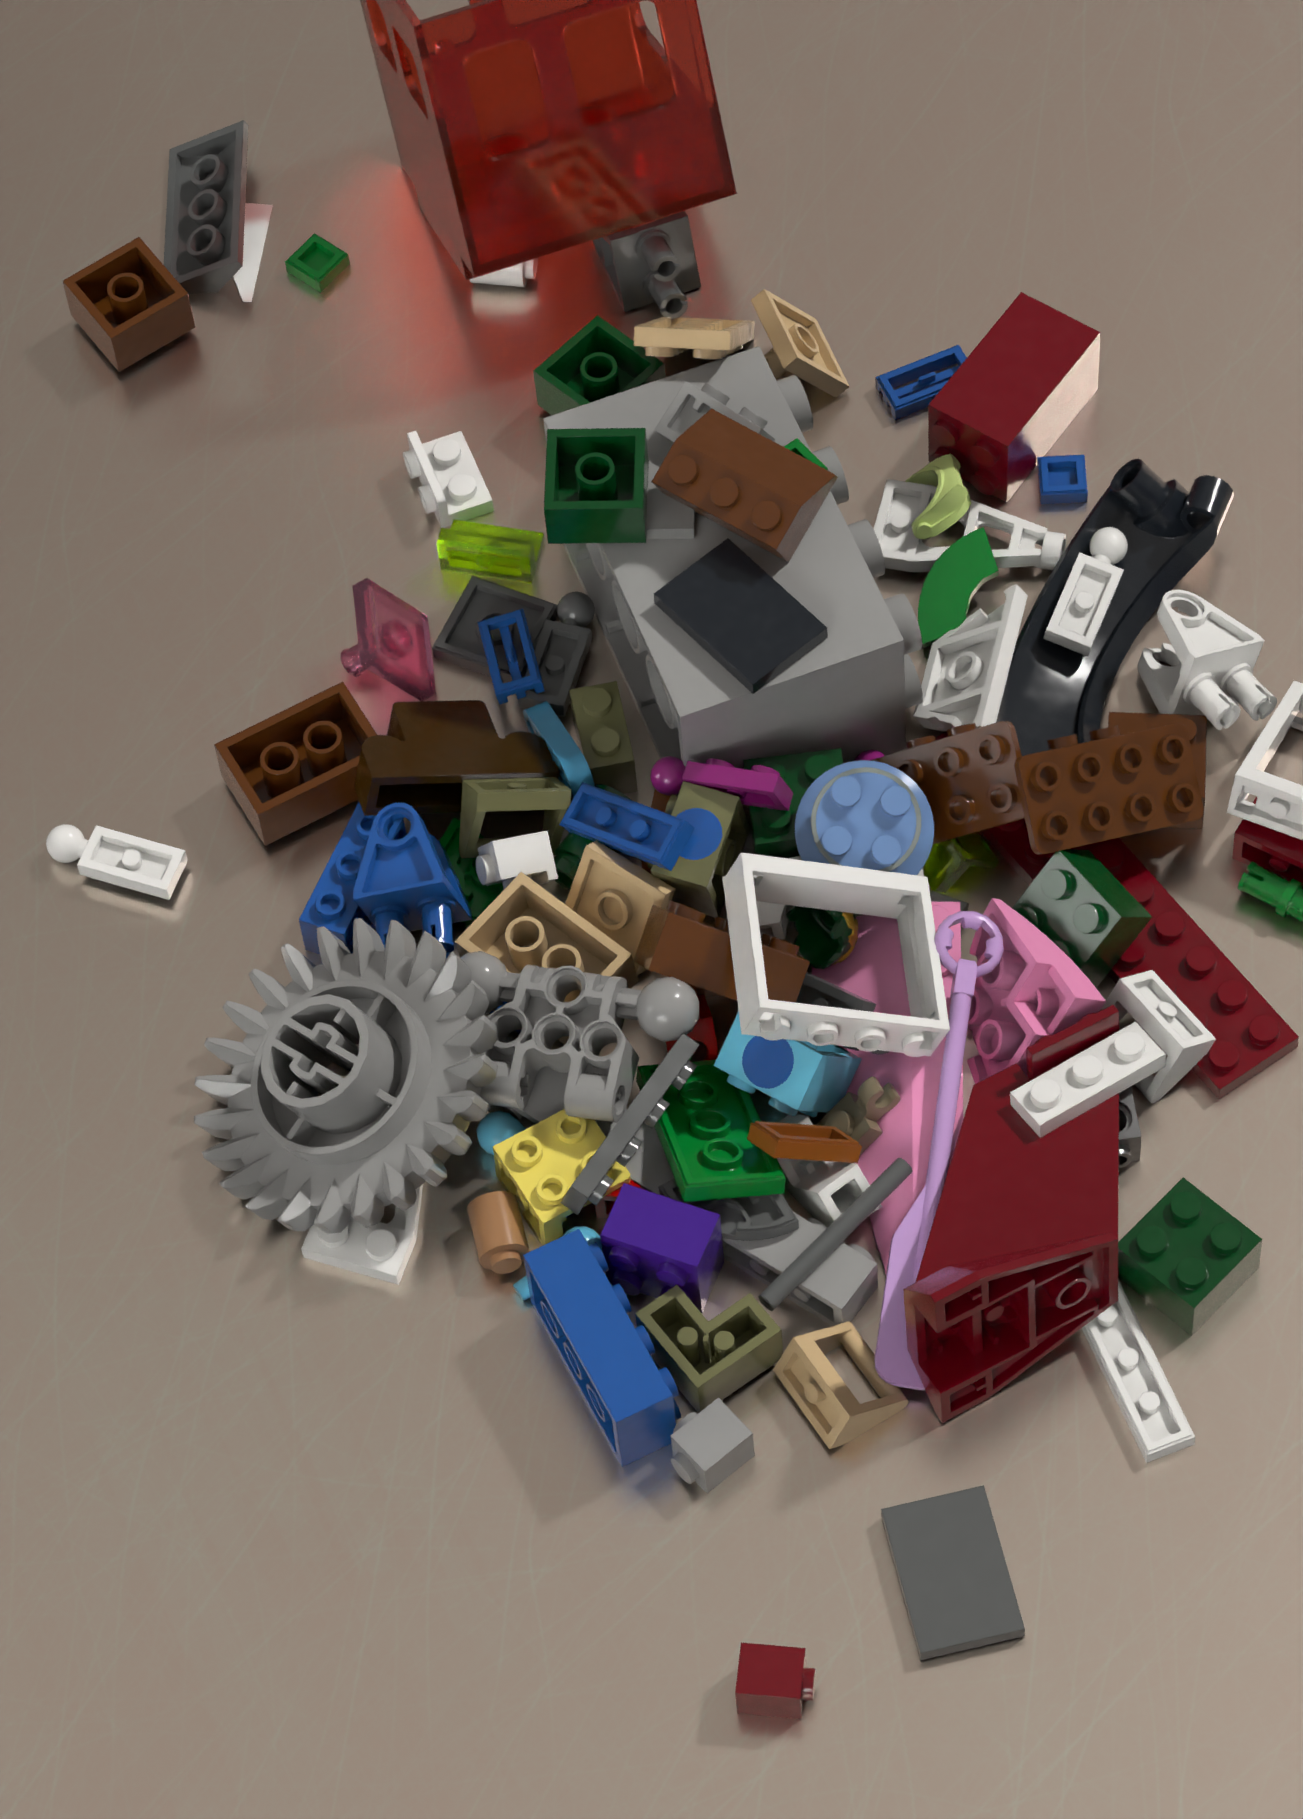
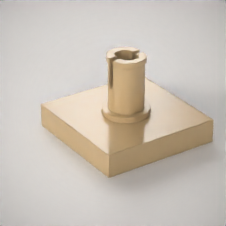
(798, 344)
(616, 895)

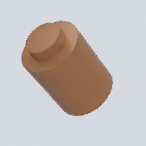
(498, 1231)

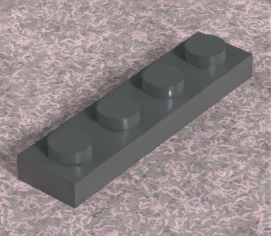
(621, 1141)

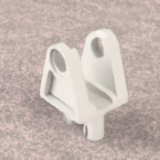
(1209, 663)

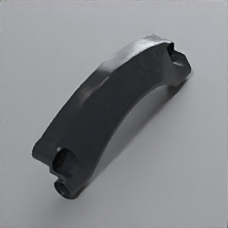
(1167, 532)

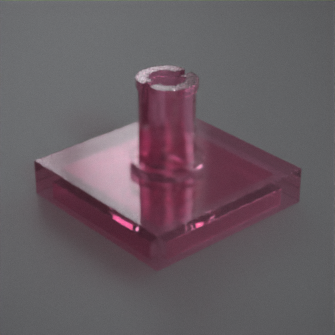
(391, 641)

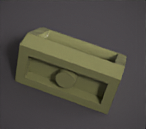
(510, 795)

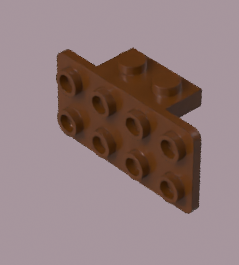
(965, 777)
(1107, 786)

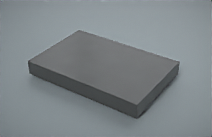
(952, 1572)

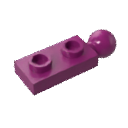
(755, 787)

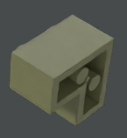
(712, 1355)

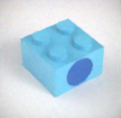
(789, 1071)

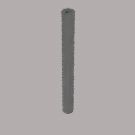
(834, 1234)

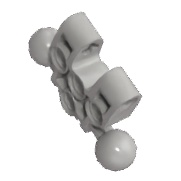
(595, 1084)

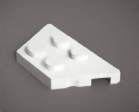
(971, 667)

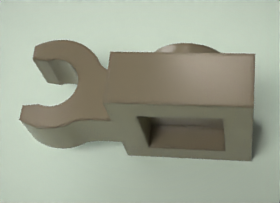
(859, 1113)

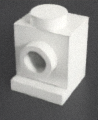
(506, 858)

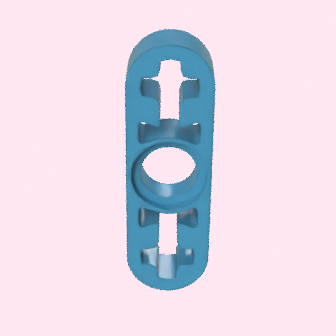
(563, 749)

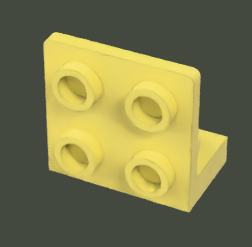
(544, 1164)

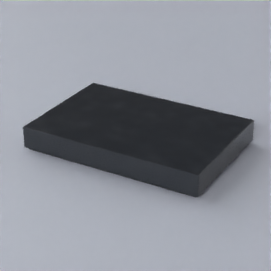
(740, 615)

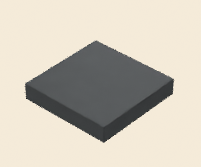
(481, 599)

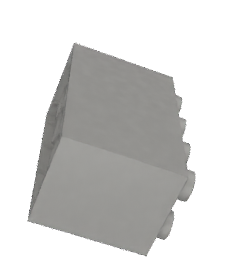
(838, 694)

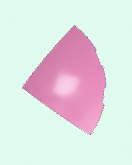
(1025, 996)

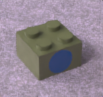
(711, 849)

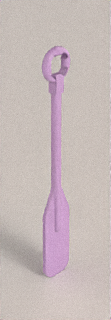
(910, 1238)

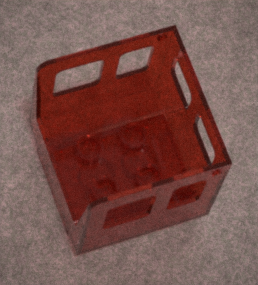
(548, 120)

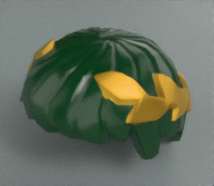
(824, 935)

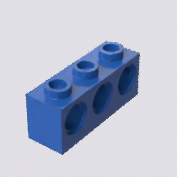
(332, 898)

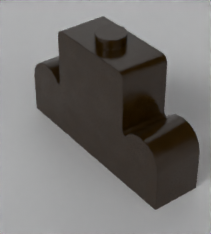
(435, 749)

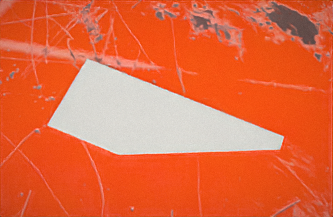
(255, 230)

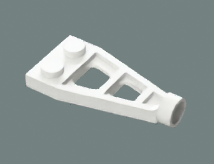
(903, 551)
(371, 1251)

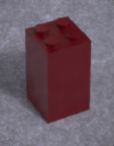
(1014, 395)

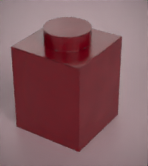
(773, 1681)

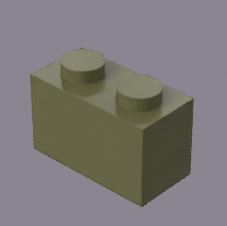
(604, 735)

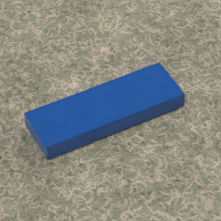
(627, 826)

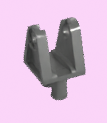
(652, 264)

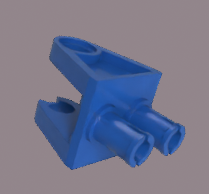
(409, 880)

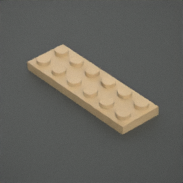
(705, 336)

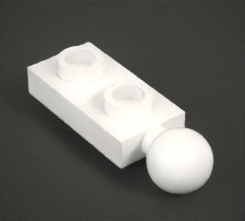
(1088, 592)
(120, 859)

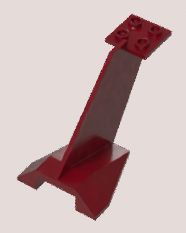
(1018, 1235)

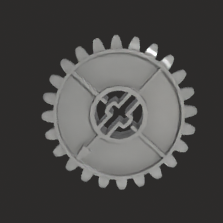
(384, 1123)

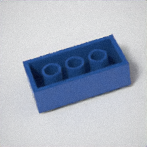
(602, 1346)

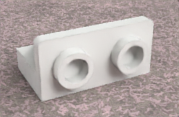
(449, 478)

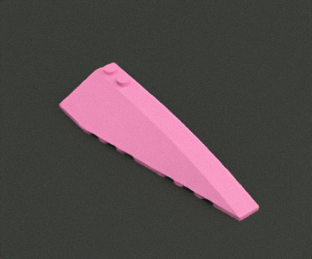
(877, 974)

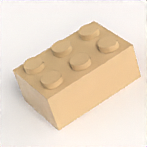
(538, 929)

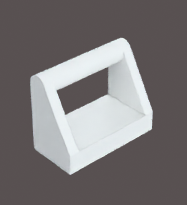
(1167, 1023)

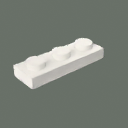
(1087, 1079)

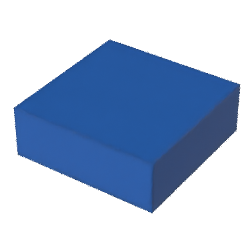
(1062, 479)

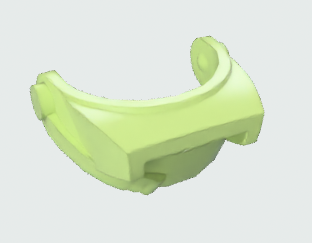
(949, 501)

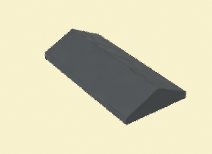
(207, 209)

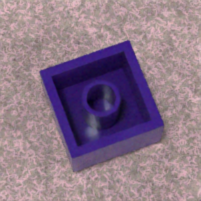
(662, 1244)

